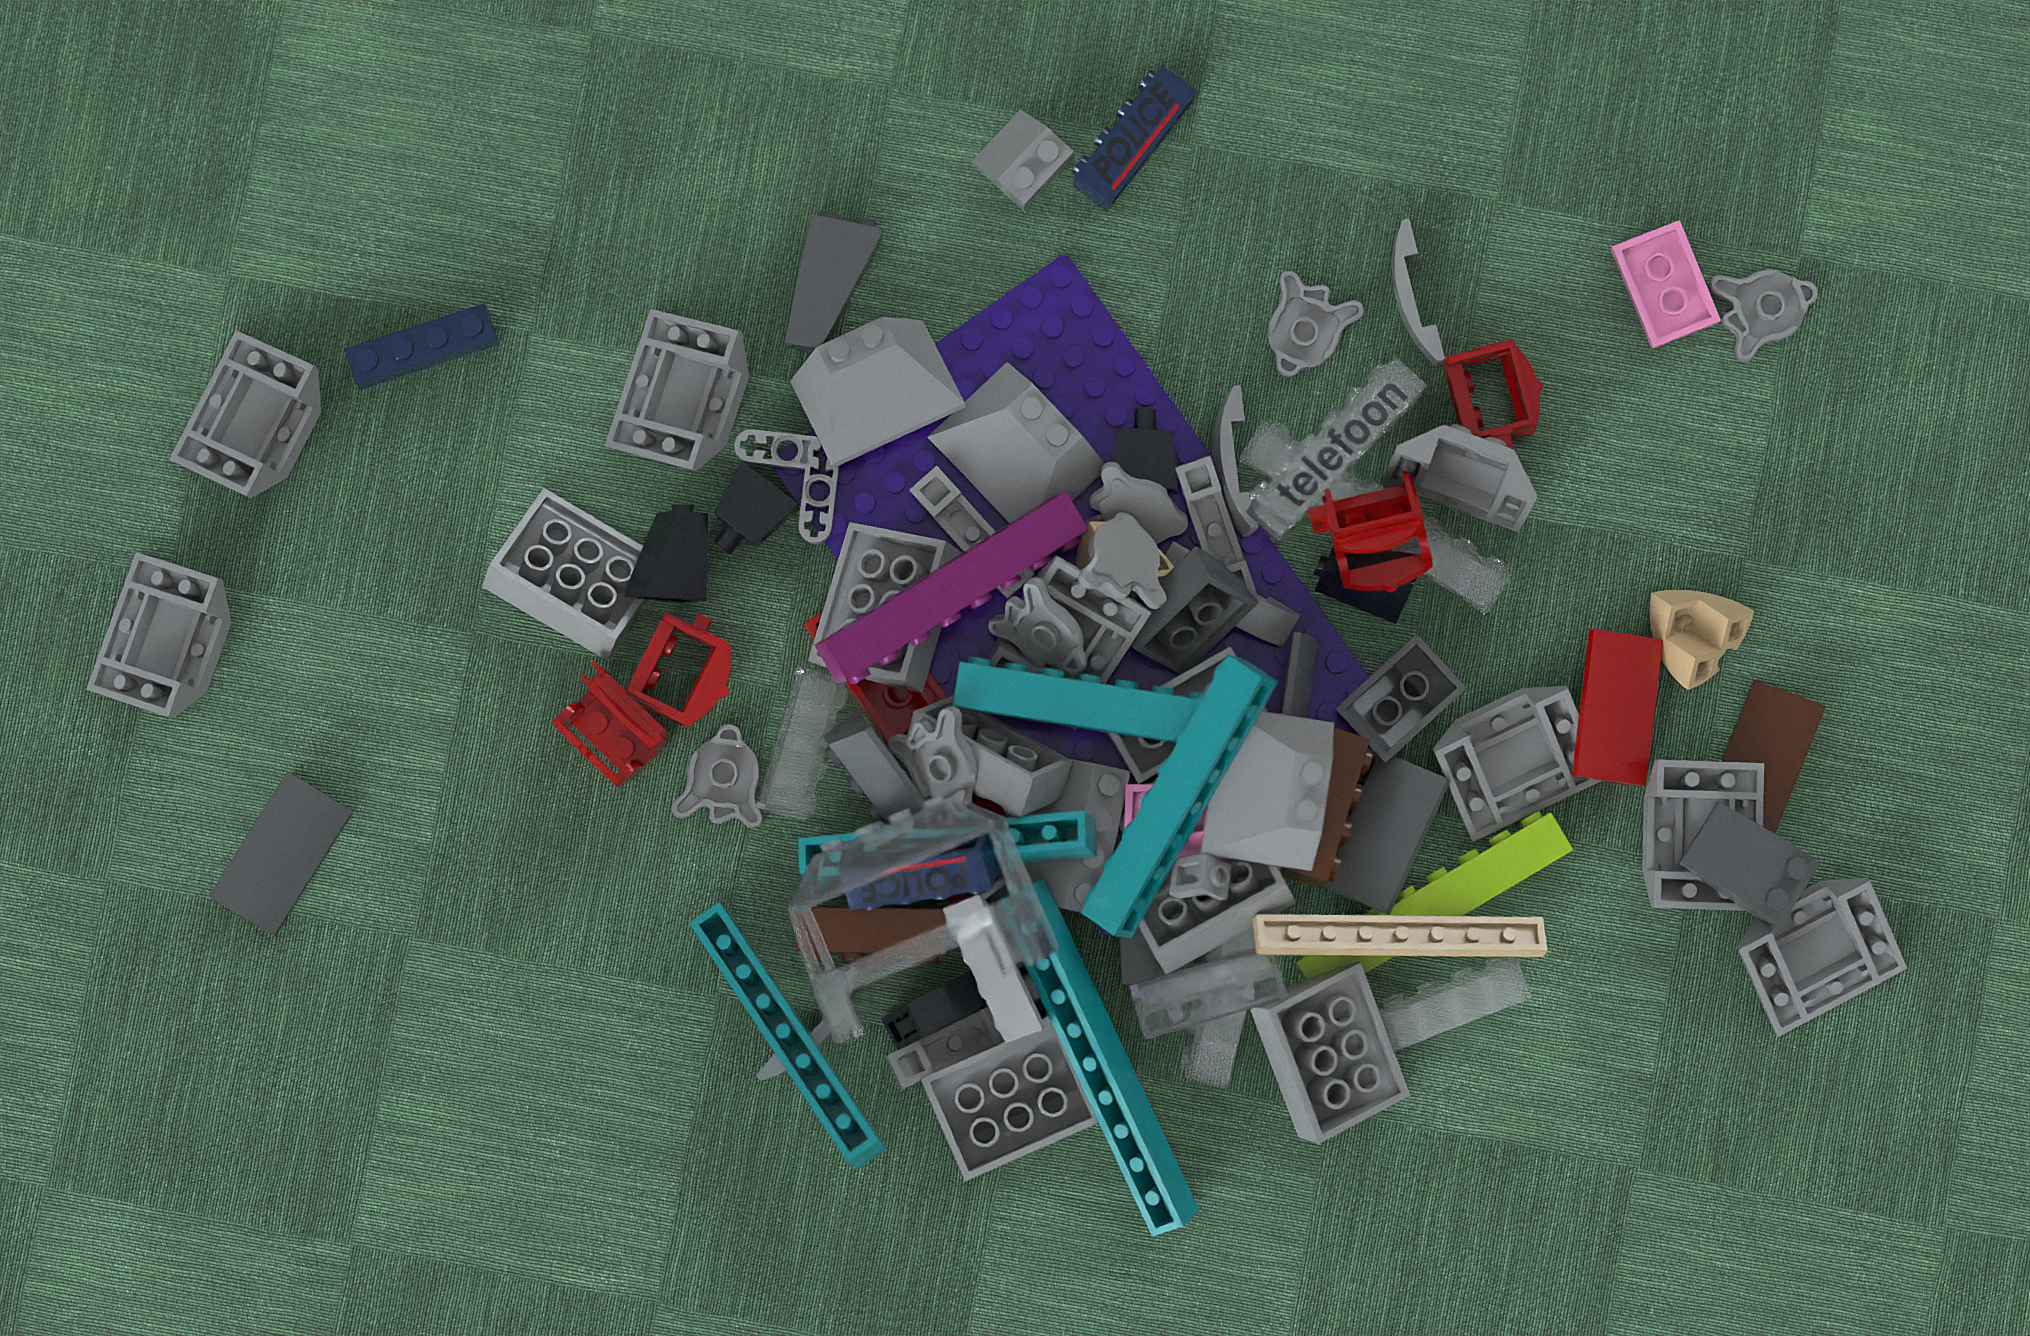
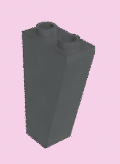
(828, 276)

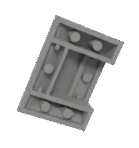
(874, 387)
(680, 391)
(251, 417)
(1016, 446)
(1465, 475)
(1104, 620)
(162, 637)
(1511, 758)
(1273, 794)
(1675, 808)
(1822, 952)

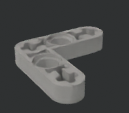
(803, 461)

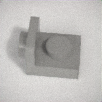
(1200, 876)

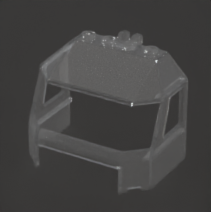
(1013, 925)

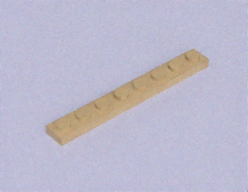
(1399, 935)

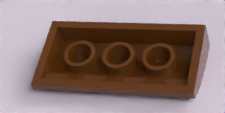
(1774, 731)

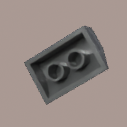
(1199, 611)
(872, 768)

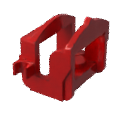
(1521, 382)
(1372, 525)
(710, 684)
(613, 726)

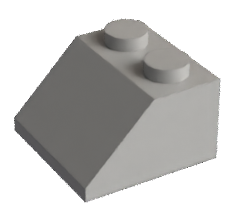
(1023, 159)

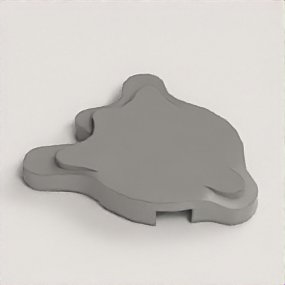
(1764, 308)
(1306, 326)
(1139, 498)
(1124, 560)
(1041, 629)
(938, 758)
(723, 778)

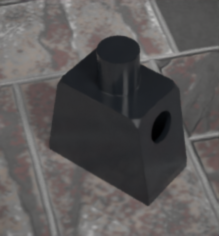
(1146, 451)
(751, 510)

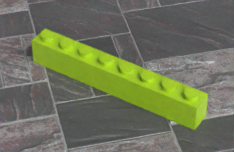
(1468, 885)

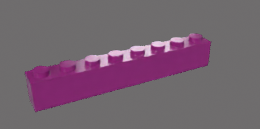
(951, 588)

